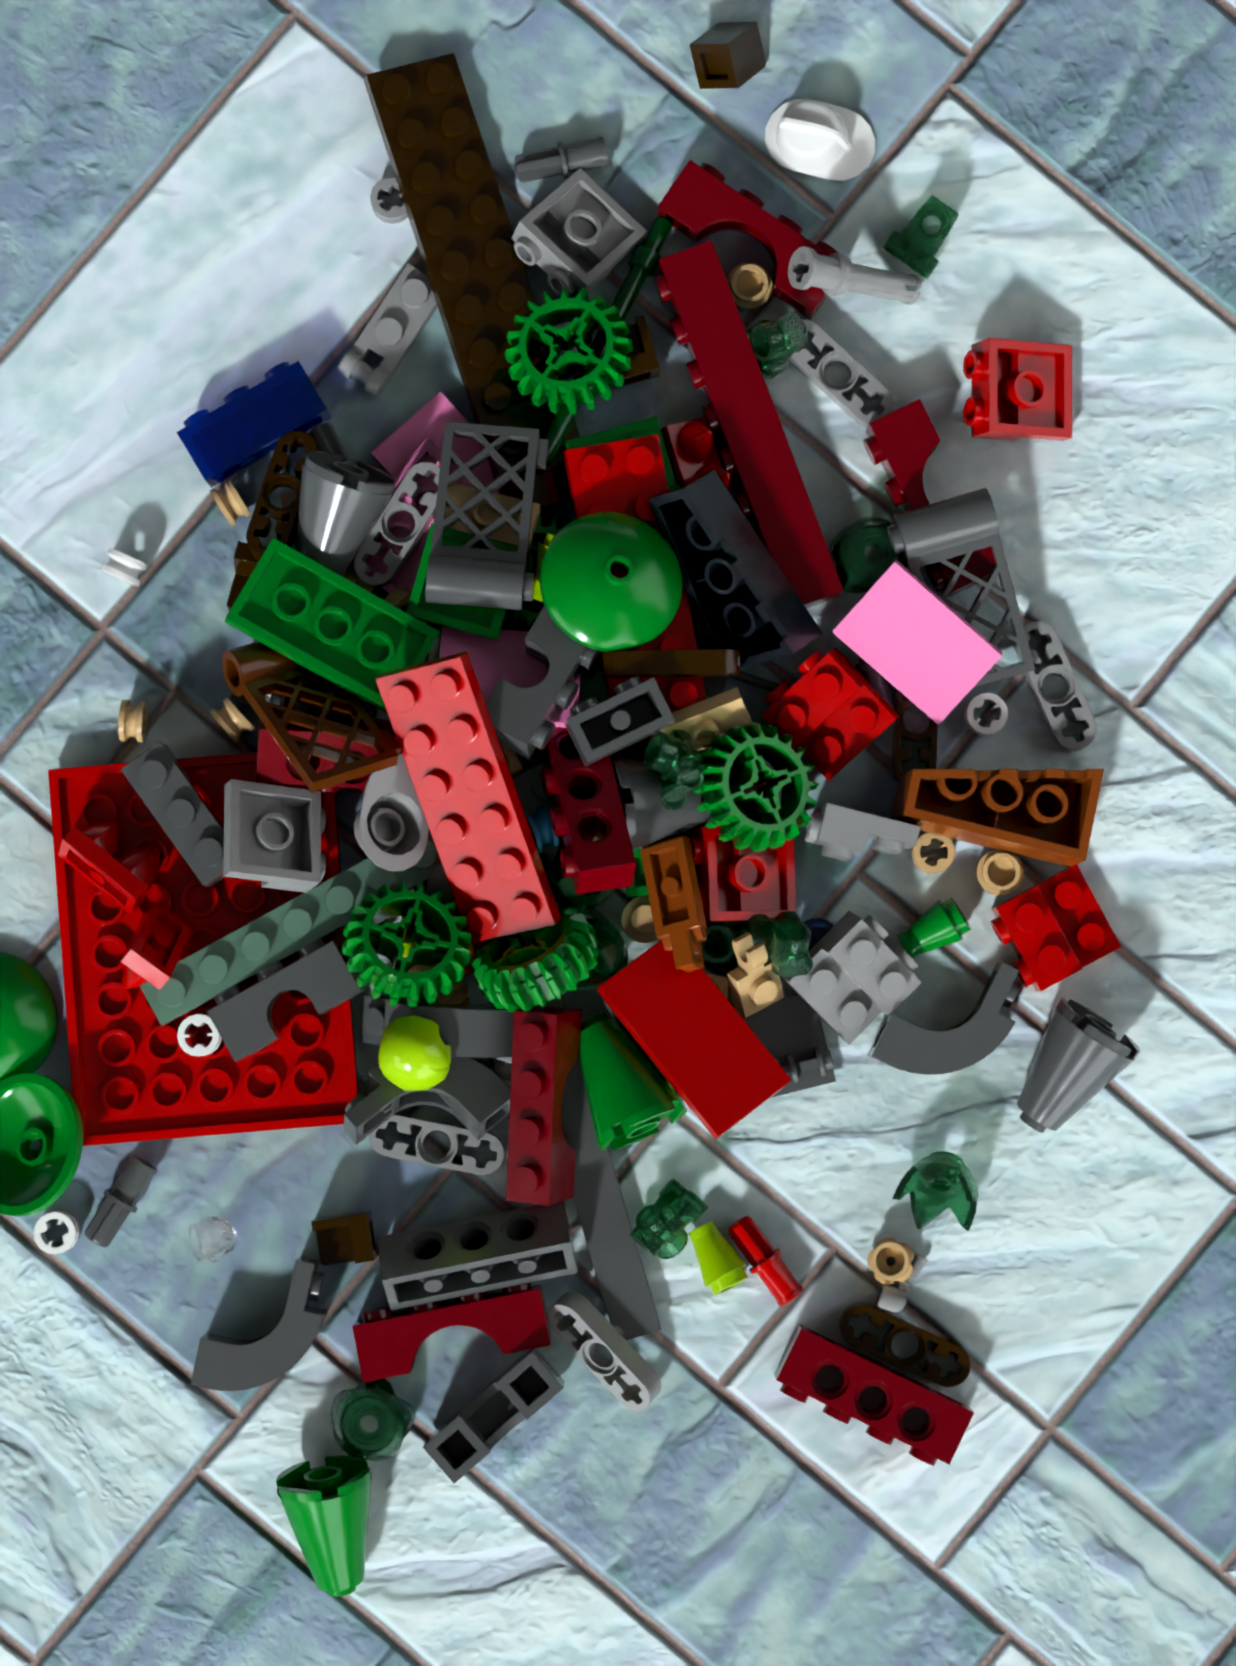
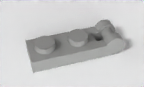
(391, 330)

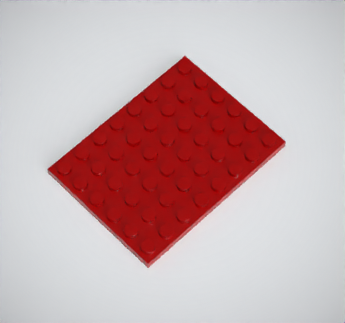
(123, 1064)

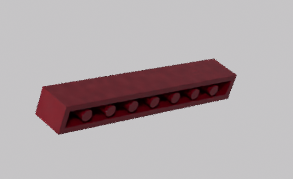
(746, 420)

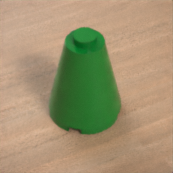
(623, 1085)
(330, 1518)

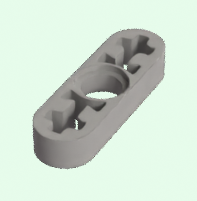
(871, 387)
(372, 547)
(1064, 668)
(469, 1165)
(634, 1367)

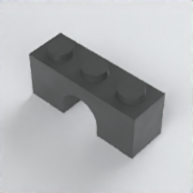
(525, 714)
(179, 811)
(246, 1015)
(493, 1413)

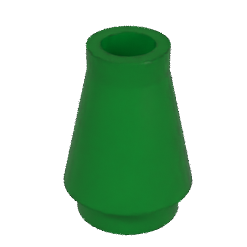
(935, 928)

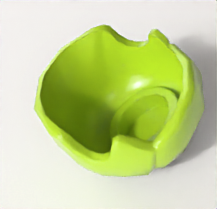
(413, 1053)

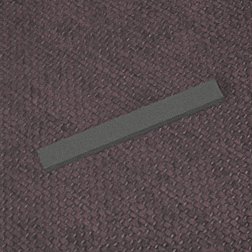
(605, 1216)

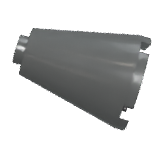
(338, 507)
(642, 805)
(1072, 1065)

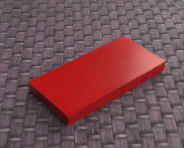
(694, 1038)

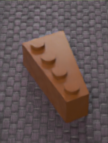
(1009, 810)

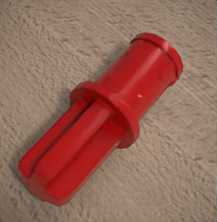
(764, 1260)

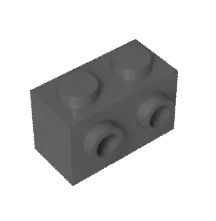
(618, 721)

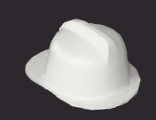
(820, 139)

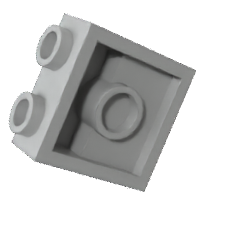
(576, 235)
(846, 833)
(273, 835)
(855, 976)

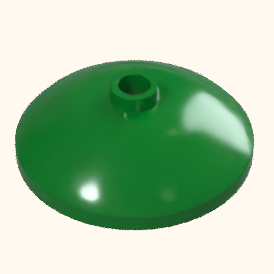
(595, 604)
(26, 1017)
(34, 1116)

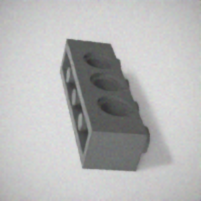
(476, 1255)

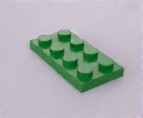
(327, 622)

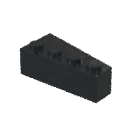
(730, 573)

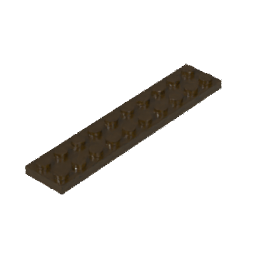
(465, 250)

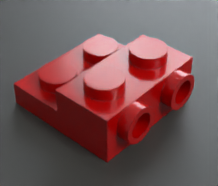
(1019, 390)
(829, 711)
(742, 882)
(1054, 929)

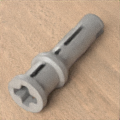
(837, 275)

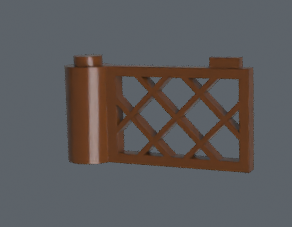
(260, 671)

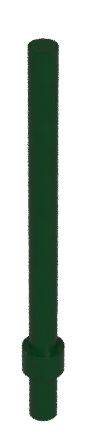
(642, 265)

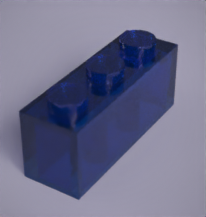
(252, 422)

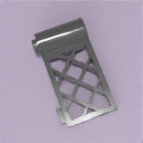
(957, 529)
(484, 575)

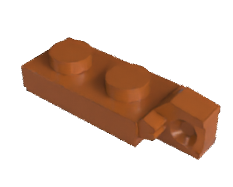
(676, 900)

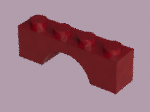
(704, 205)
(902, 446)
(538, 1154)
(390, 1341)

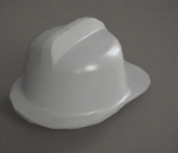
(391, 820)

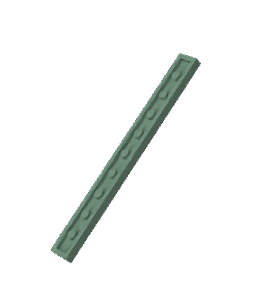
(299, 923)

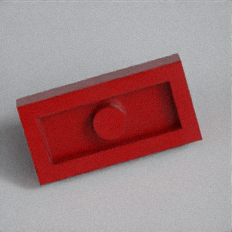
(692, 450)
(122, 879)
(154, 948)

